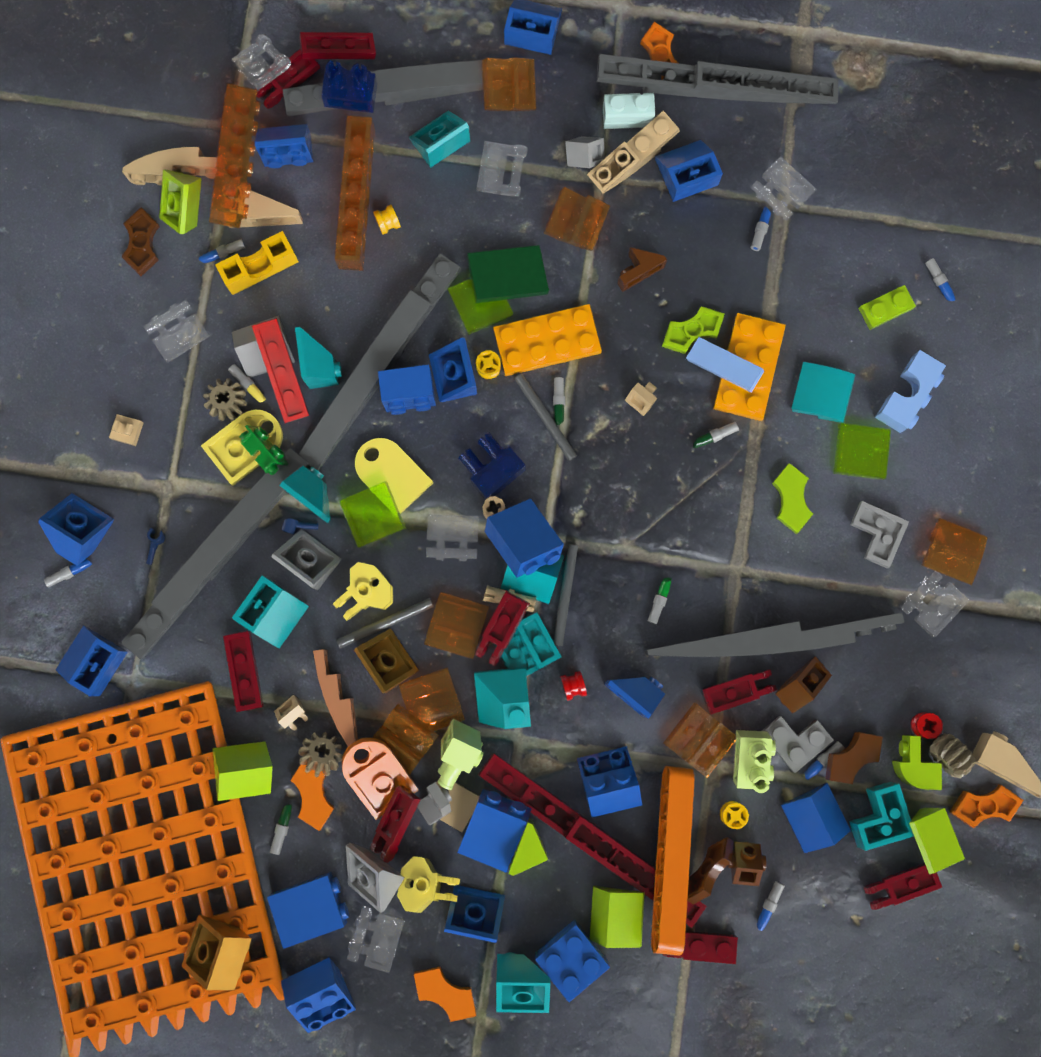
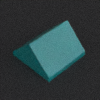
(441, 138)
(538, 584)

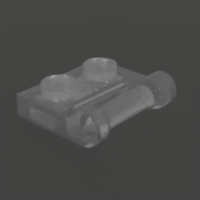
(255, 68)
(493, 168)

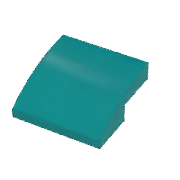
(823, 392)
(530, 646)

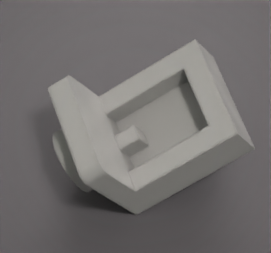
(435, 804)

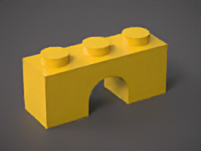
(244, 272)

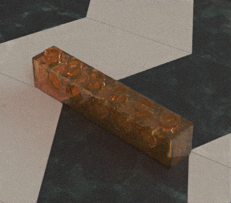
(233, 156)
(355, 193)

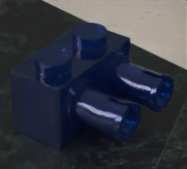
(349, 88)
(497, 474)

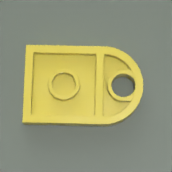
(230, 454)
(394, 467)

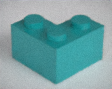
(889, 819)

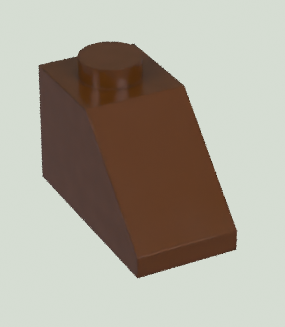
(803, 685)

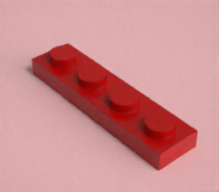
(280, 370)

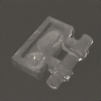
(788, 183)
(180, 337)
(454, 529)
(942, 607)
(383, 942)

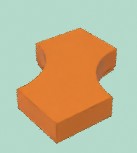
(658, 44)
(315, 806)
(976, 808)
(455, 1000)

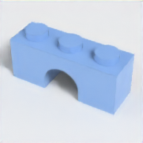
(923, 374)

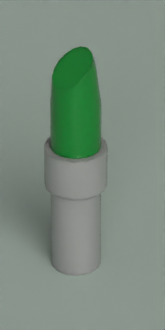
(659, 601)

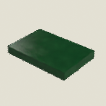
(507, 274)

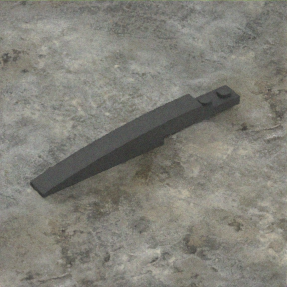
(717, 81)
(399, 85)
(380, 356)
(210, 557)
(778, 639)

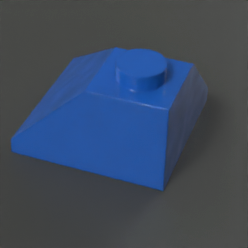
(75, 528)
(638, 693)

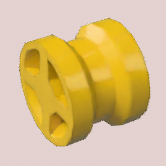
(386, 219)
(486, 360)
(737, 818)

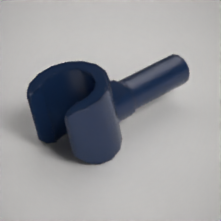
(290, 525)
(154, 544)

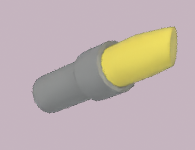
(246, 383)

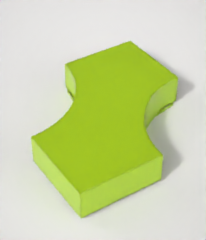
(703, 325)
(791, 487)

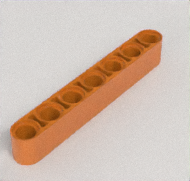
(672, 861)

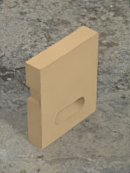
(462, 806)

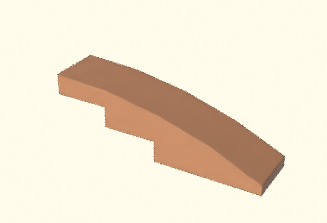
(340, 709)

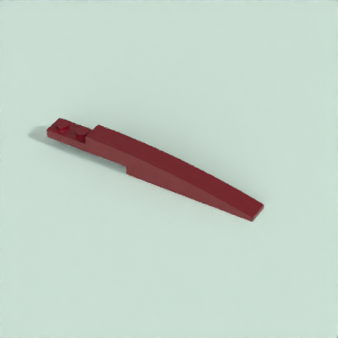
(577, 829)

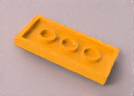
(547, 340)
(760, 344)

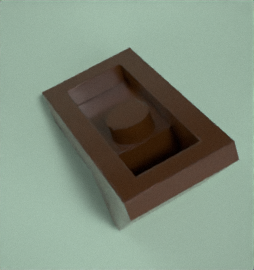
(645, 265)

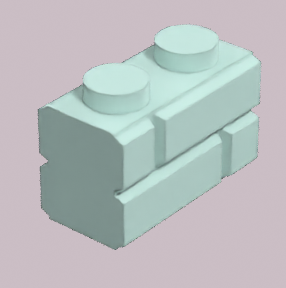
(628, 110)

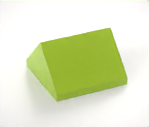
(180, 200)
(242, 770)
(936, 839)
(529, 851)
(617, 917)

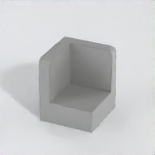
(585, 151)

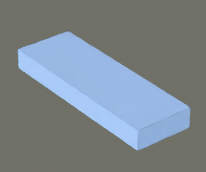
(725, 364)

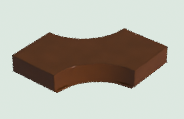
(140, 248)
(861, 751)
(716, 859)

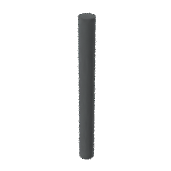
(545, 417)
(565, 595)
(384, 623)

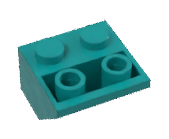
(270, 612)

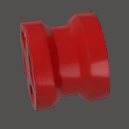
(573, 685)
(920, 726)

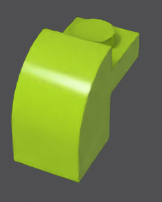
(913, 771)

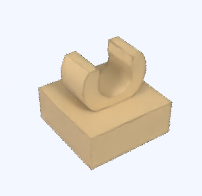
(642, 397)
(126, 430)
(289, 712)

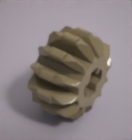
(230, 391)
(330, 753)
(953, 755)

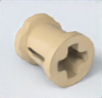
(492, 500)

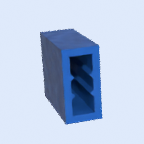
(524, 538)
(494, 830)
(308, 909)

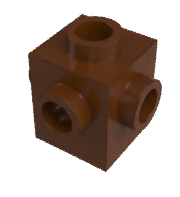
(747, 864)

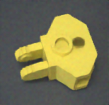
(363, 592)
(425, 887)

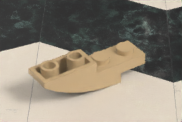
(634, 154)
(182, 160)

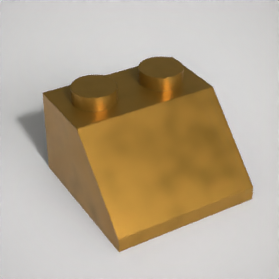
(216, 954)

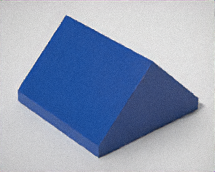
(453, 371)
(816, 819)
(475, 914)

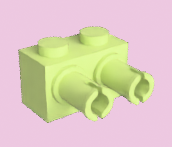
(459, 752)
(753, 760)

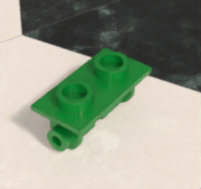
(256, 441)

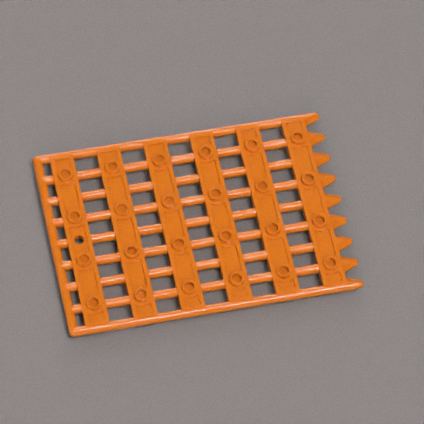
(160, 944)

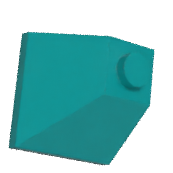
(316, 363)
(309, 490)
(503, 698)
(521, 985)

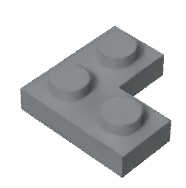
(886, 532)
(800, 748)

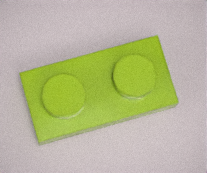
(887, 307)

